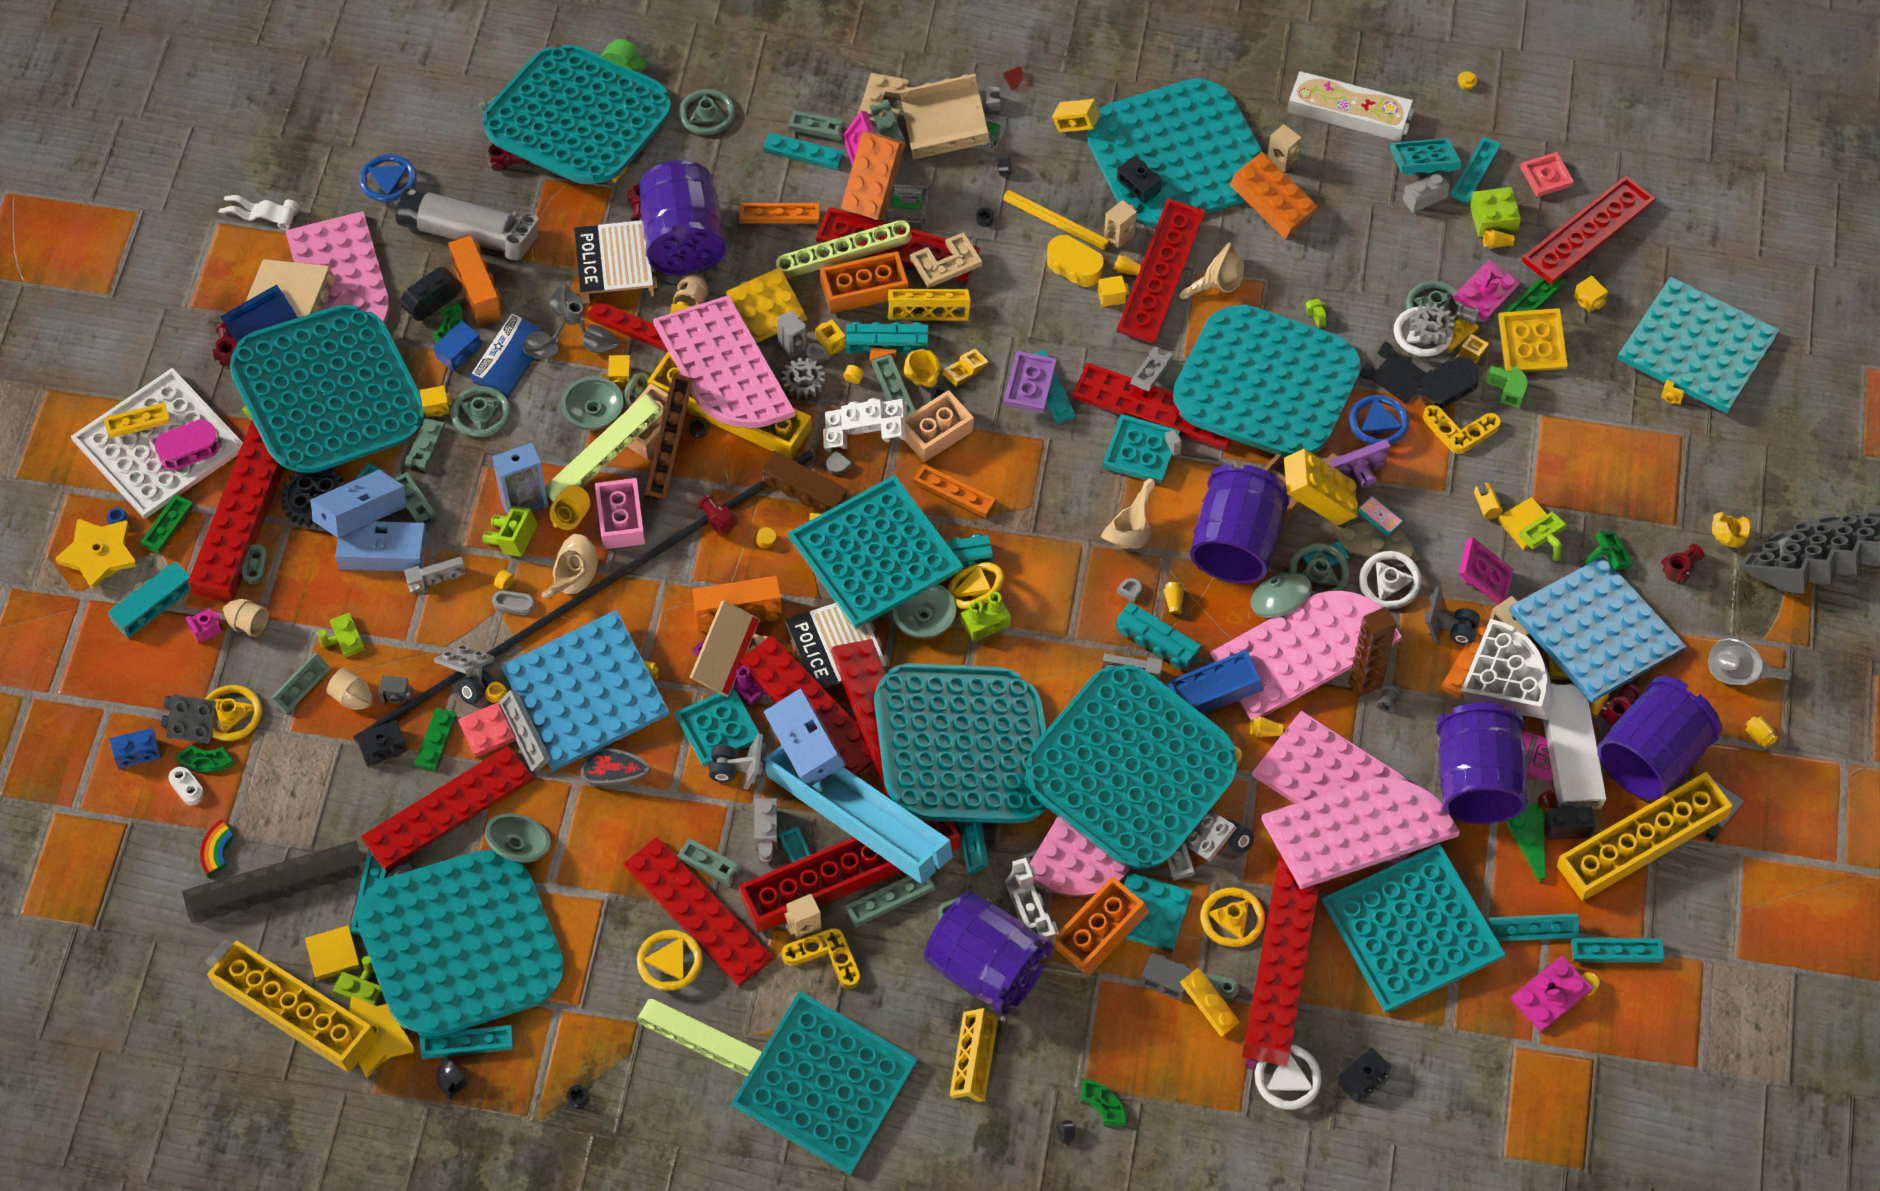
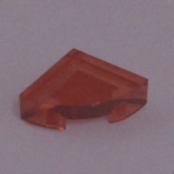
(1013, 77)
(1547, 800)

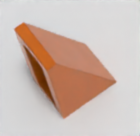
(879, 352)

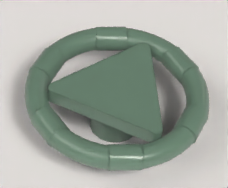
(707, 112)
(1434, 297)
(480, 411)
(1325, 575)

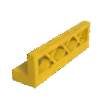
(929, 300)
(979, 1054)

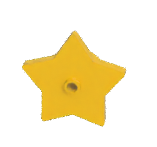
(98, 551)
(391, 1037)

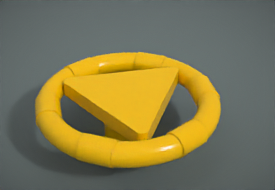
(975, 584)
(232, 713)
(1232, 917)
(669, 960)

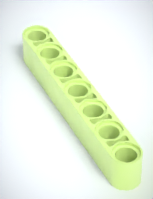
(852, 242)
(606, 446)
(698, 1036)

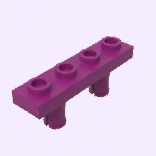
(743, 684)

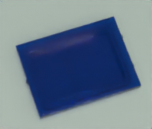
(258, 313)

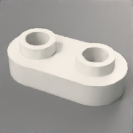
(185, 784)

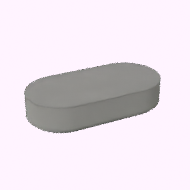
(513, 602)

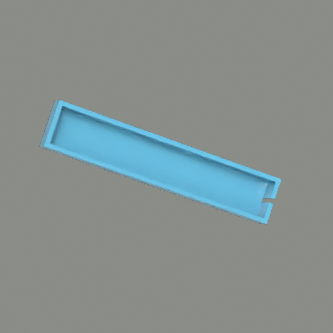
(867, 817)

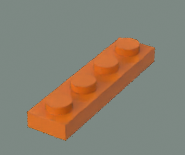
(779, 213)
(954, 491)
(1457, 675)

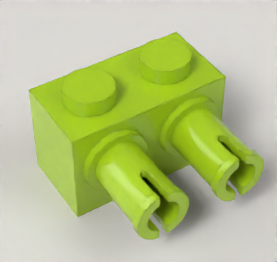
(515, 531)
(985, 619)

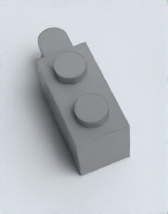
(766, 828)

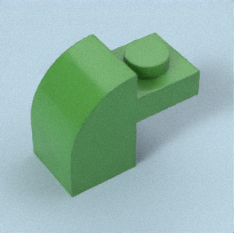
(625, 55)
(1512, 382)

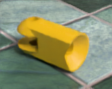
(1489, 503)

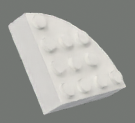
(1509, 673)

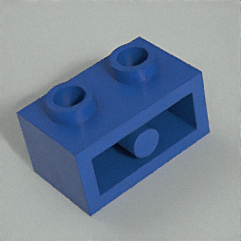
(457, 346)
(135, 748)

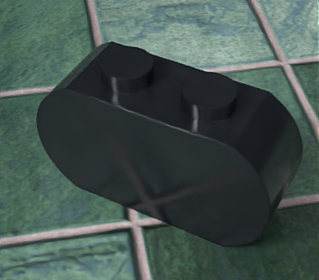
(430, 293)
(1449, 382)

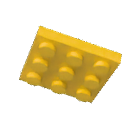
(763, 302)
(1533, 340)

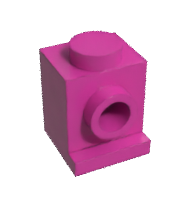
(204, 625)

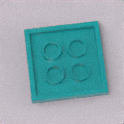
(1425, 156)
(1139, 449)
(717, 722)
(1166, 909)

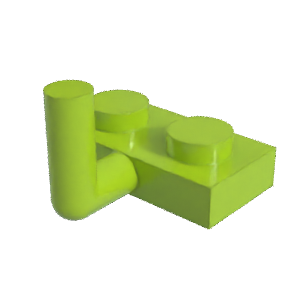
(1545, 530)
(345, 635)
(350, 985)

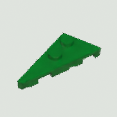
(1529, 835)

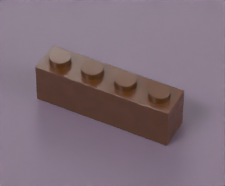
(802, 483)

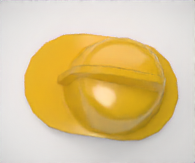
(569, 507)

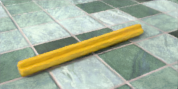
(1056, 219)

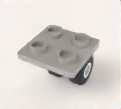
(469, 662)
(727, 763)
(1214, 832)

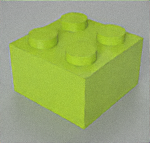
(1495, 210)

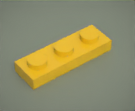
(136, 420)
(1209, 1002)

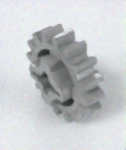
(1431, 323)
(803, 378)

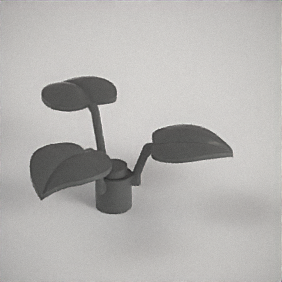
(567, 303)

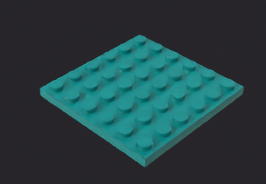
(1698, 344)
(875, 551)
(1412, 928)
(824, 1082)

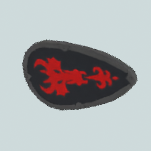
(613, 767)

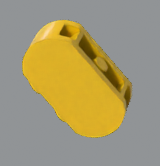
(1074, 261)

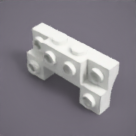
(864, 418)
(1027, 902)

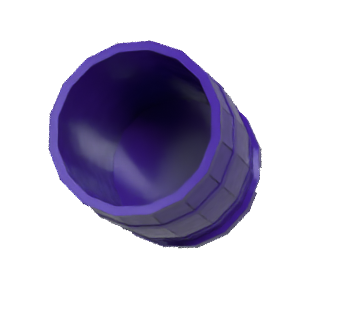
(680, 218)
(1239, 523)
(1659, 738)
(1482, 763)
(987, 952)

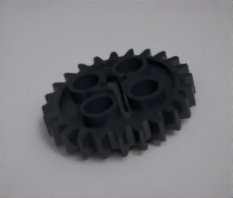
(296, 493)

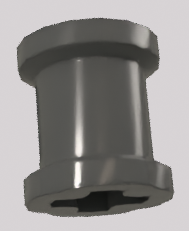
(1466, 313)
(1388, 698)

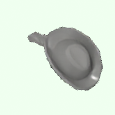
(1740, 664)

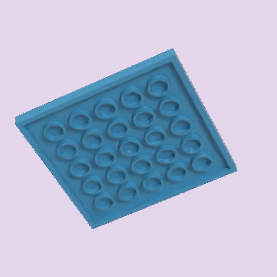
(1597, 629)
(586, 690)

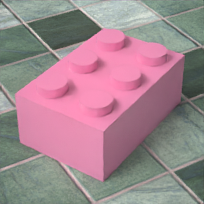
(619, 513)

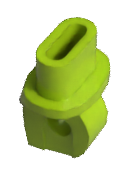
(1316, 310)

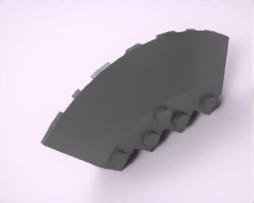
(1816, 551)

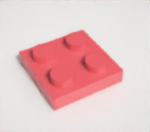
(1546, 174)
(486, 730)

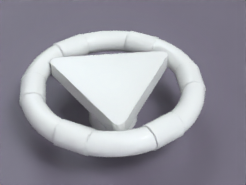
(1411, 339)
(1390, 579)
(1290, 1079)

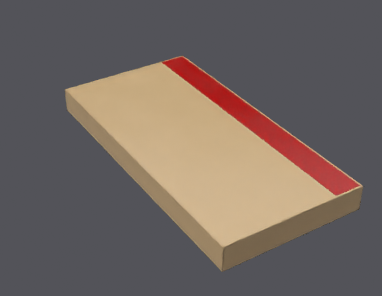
(724, 647)

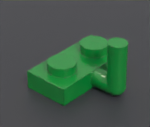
(1614, 550)

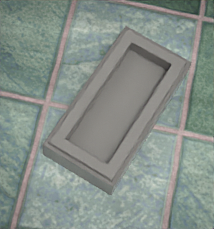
(218, 952)

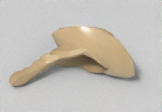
(1223, 273)
(1130, 526)
(573, 567)

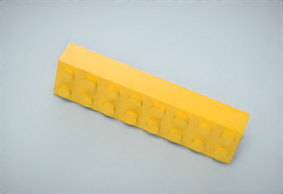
(781, 437)
(1644, 836)
(292, 1006)

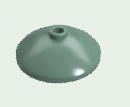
(589, 395)
(1280, 595)
(935, 604)
(517, 837)

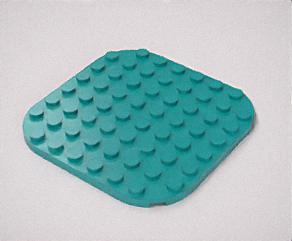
(576, 114)
(1184, 134)
(1266, 380)
(326, 388)
(959, 742)
(1131, 766)
(460, 943)

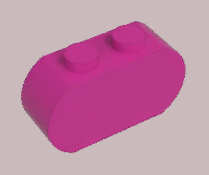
(187, 444)

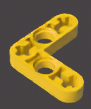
(1456, 434)
(825, 947)

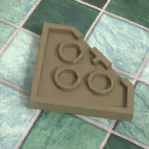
(1368, 540)

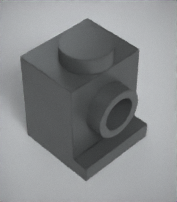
(394, 690)

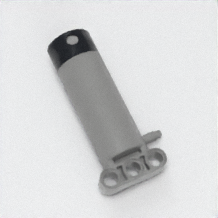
(461, 219)

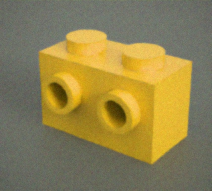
(1076, 115)

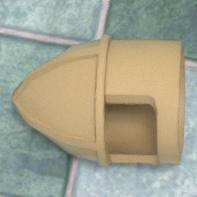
(691, 290)
(245, 615)
(349, 690)

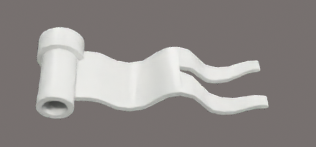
(267, 209)

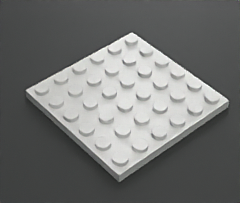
(132, 460)

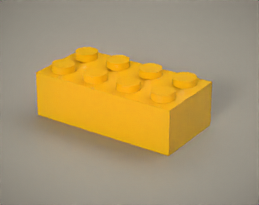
(1320, 487)

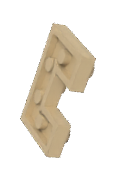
(878, 88)
(934, 272)

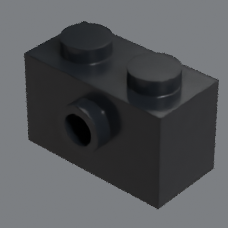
(1139, 179)
(381, 743)
(1569, 823)
(1364, 1075)

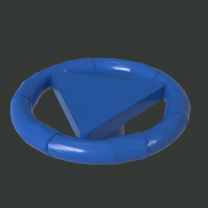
(387, 176)
(1379, 419)

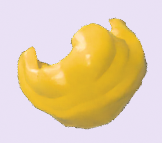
(922, 368)
(1731, 531)

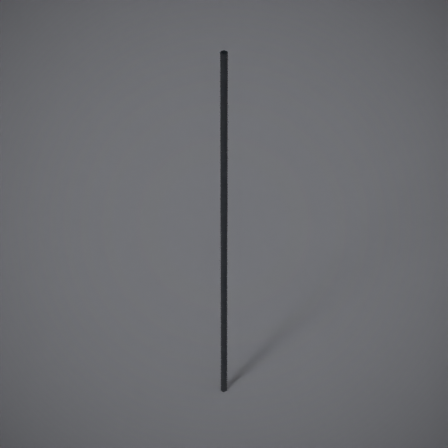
(577, 600)

